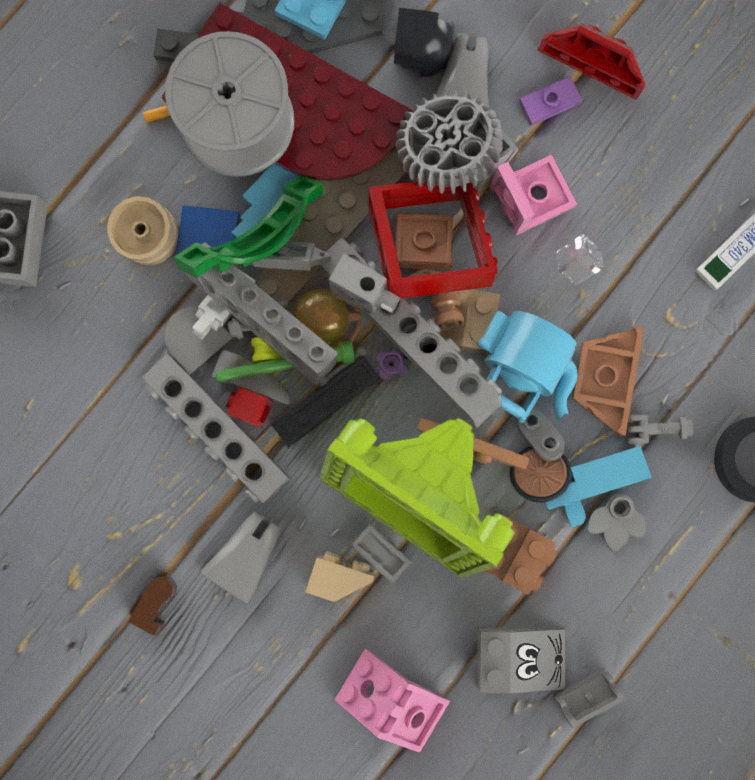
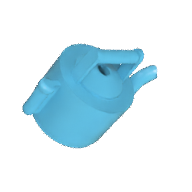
(530, 358)

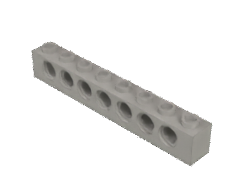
(474, 407)

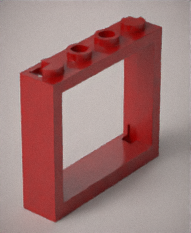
(412, 194)

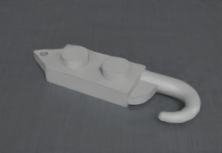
(295, 256)

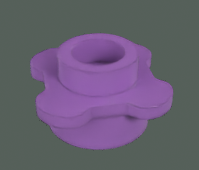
(386, 370)

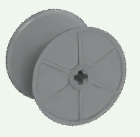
(231, 103)

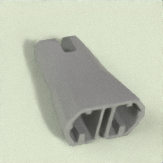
(466, 69)
(243, 558)

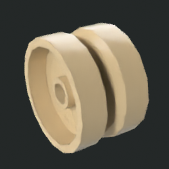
(127, 227)

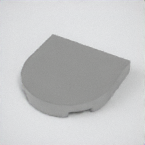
(188, 348)

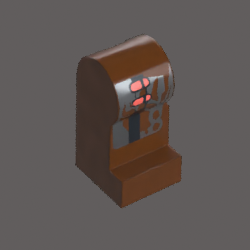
(152, 603)

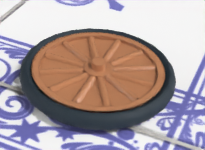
(541, 479)

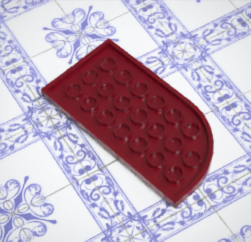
(338, 120)

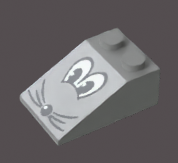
(520, 660)

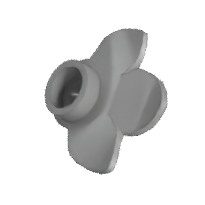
(616, 526)

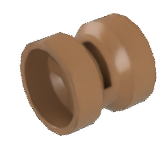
(447, 310)

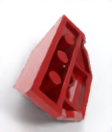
(596, 56)

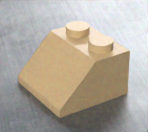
(478, 310)

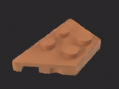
(608, 377)
(484, 451)

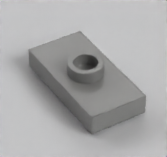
(381, 553)

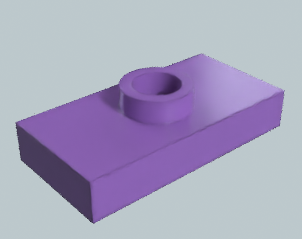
(550, 101)

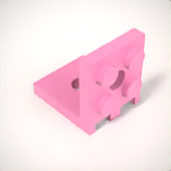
(516, 198)
(393, 703)

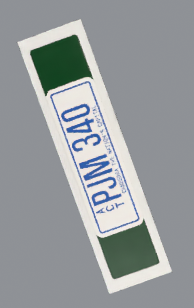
(729, 255)

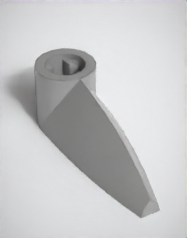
(260, 384)

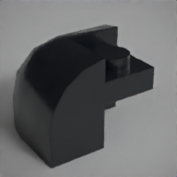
(423, 41)

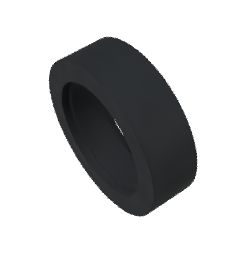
(725, 459)

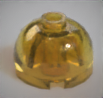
(323, 314)

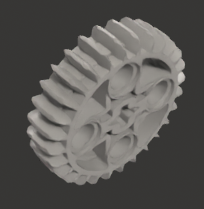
(449, 141)

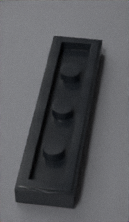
(325, 401)

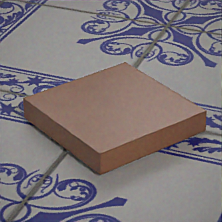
(424, 241)

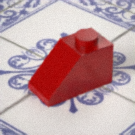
(249, 407)

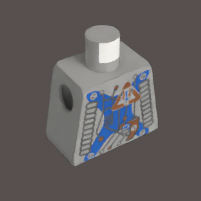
(353, 279)

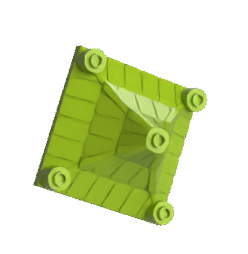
(420, 492)

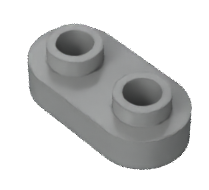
(540, 433)

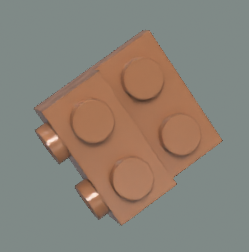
(524, 559)

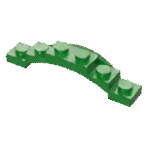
(259, 241)

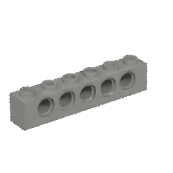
(269, 321)
(168, 371)

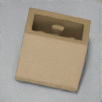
(336, 579)

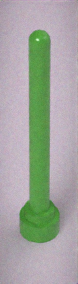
(344, 351)

